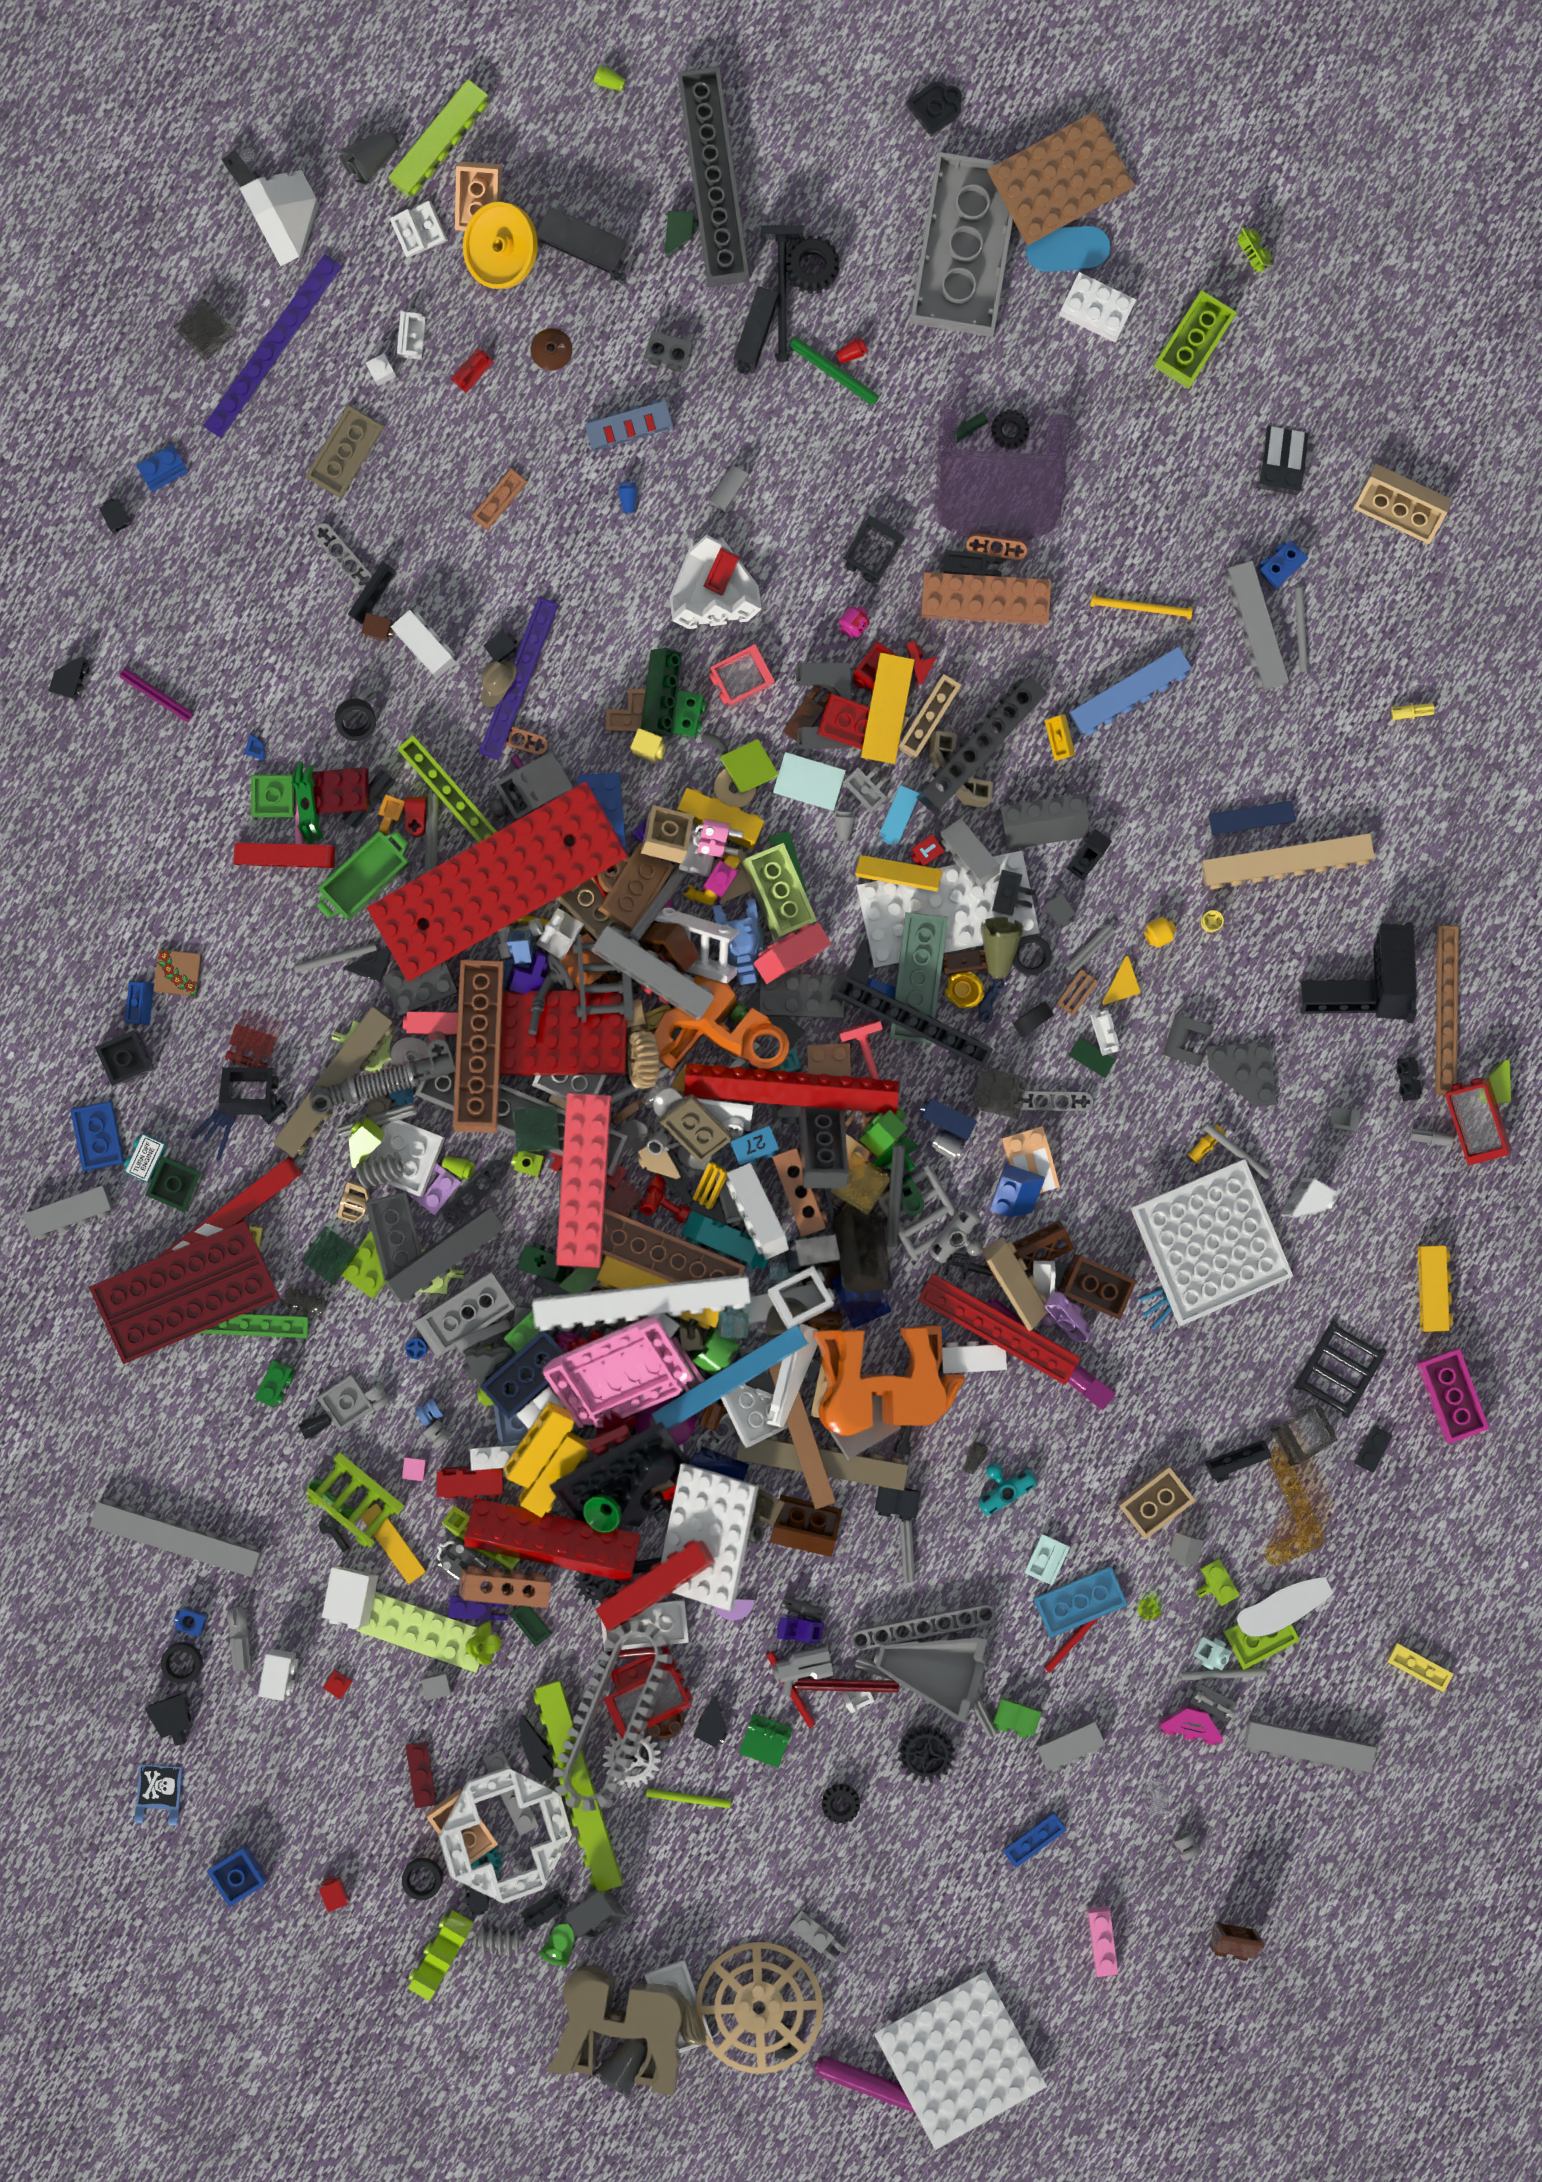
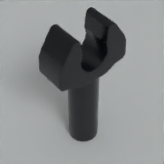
(334, 1532)

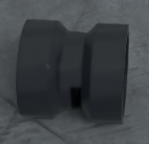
(661, 1511)

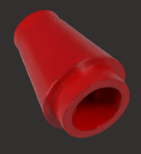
(852, 350)

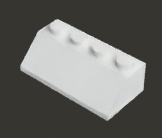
(726, 1110)
(1308, 1198)

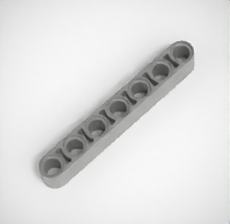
(931, 1619)

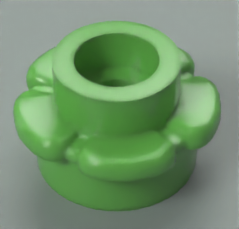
(738, 1013)

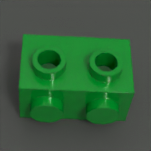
(687, 714)
(273, 1385)

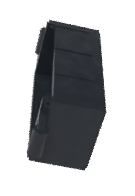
(584, 242)
(1395, 972)

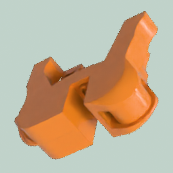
(909, 1399)

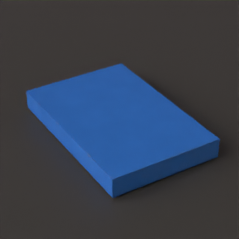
(97, 1136)

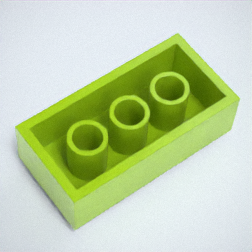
(1195, 339)

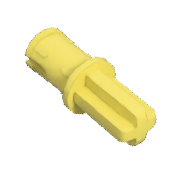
(1412, 711)

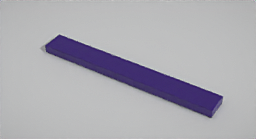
(525, 663)

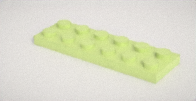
(421, 1631)

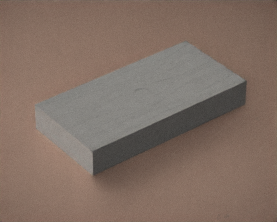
(962, 249)

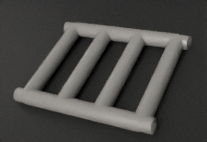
(948, 1207)

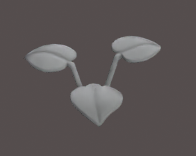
(640, 1137)

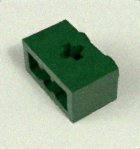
(532, 1260)

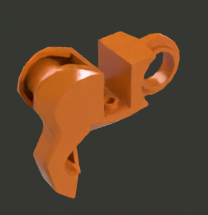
(738, 1043)

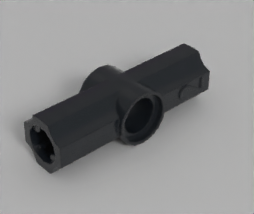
(377, 789)

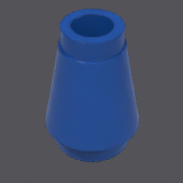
(628, 496)

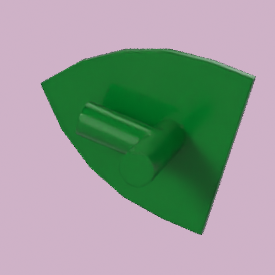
(886, 1157)

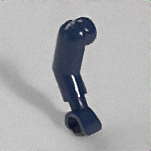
(986, 1004)

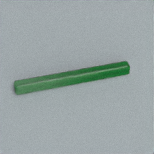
(834, 371)

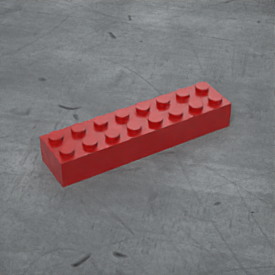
(551, 1540)

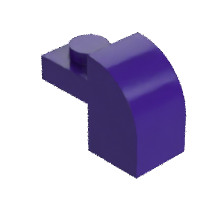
(528, 979)
(800, 1629)

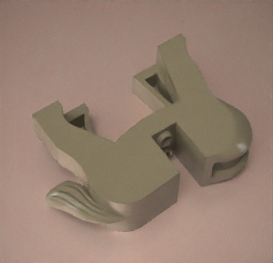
(652, 2013)

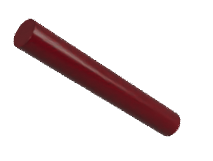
(645, 1651)

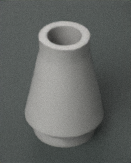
(844, 822)

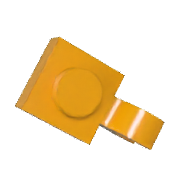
(391, 811)

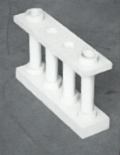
(704, 966)

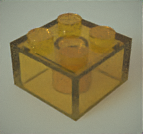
(863, 1184)

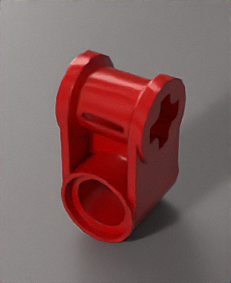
(415, 812)

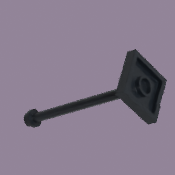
(781, 234)

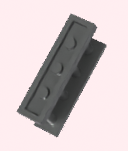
(623, 986)

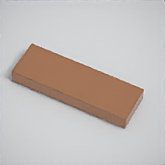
(499, 499)

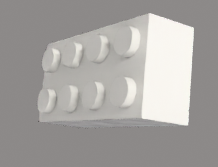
(756, 1212)

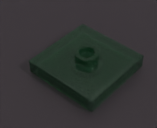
(536, 1129)
(329, 1255)

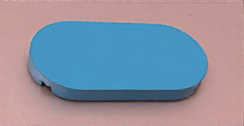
(1069, 249)

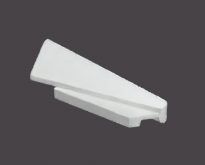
(790, 1379)

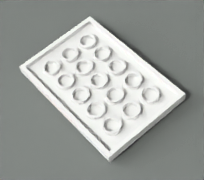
(720, 1514)

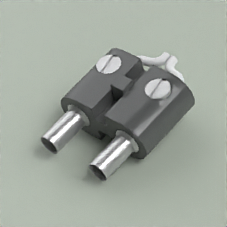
(457, 1558)

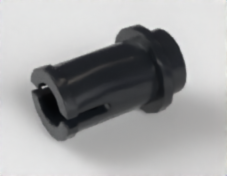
(279, 1109)

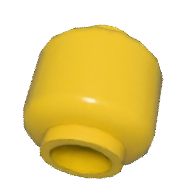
(1159, 932)

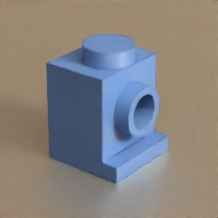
(520, 946)

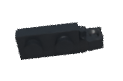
(680, 1186)

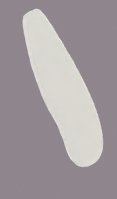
(1283, 1607)

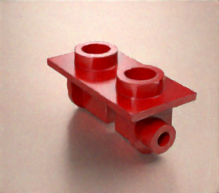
(472, 370)

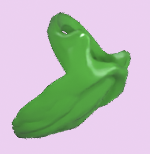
(559, 1945)

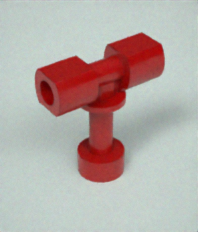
(657, 1197)

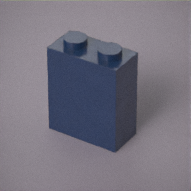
(947, 1118)

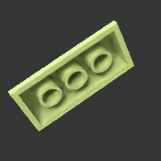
(778, 891)

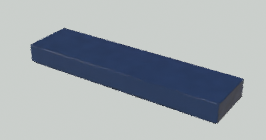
(1252, 817)

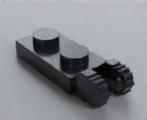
(970, 563)

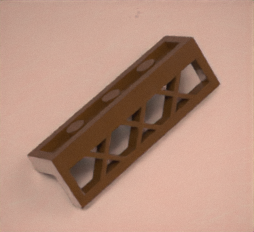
(1039, 1240)

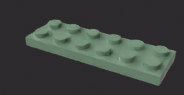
(919, 967)

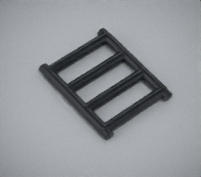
(1367, 1373)

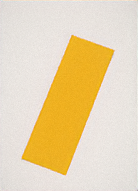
(887, 708)

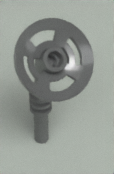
(557, 974)

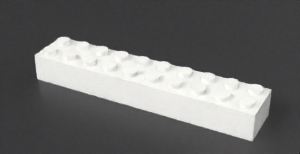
(641, 1300)

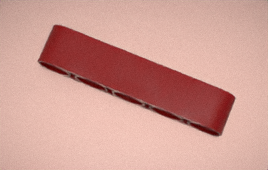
(284, 855)

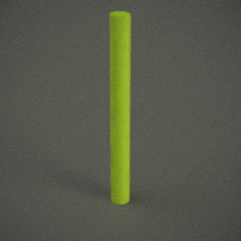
(688, 1798)

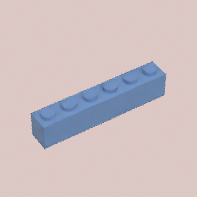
(1130, 691)

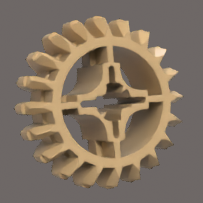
(643, 1059)

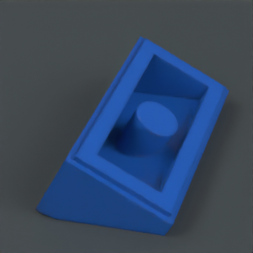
(139, 1002)

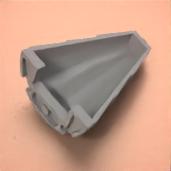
(939, 1671)

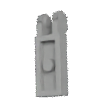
(815, 1935)

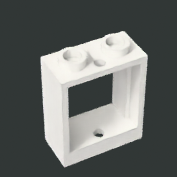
(781, 1307)

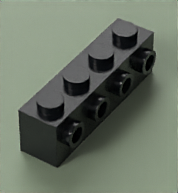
(1337, 996)

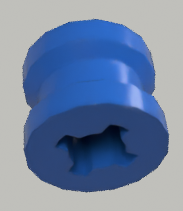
(412, 1351)

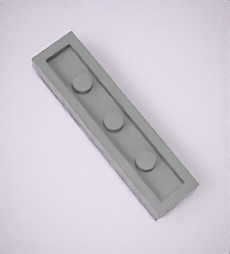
(522, 1818)

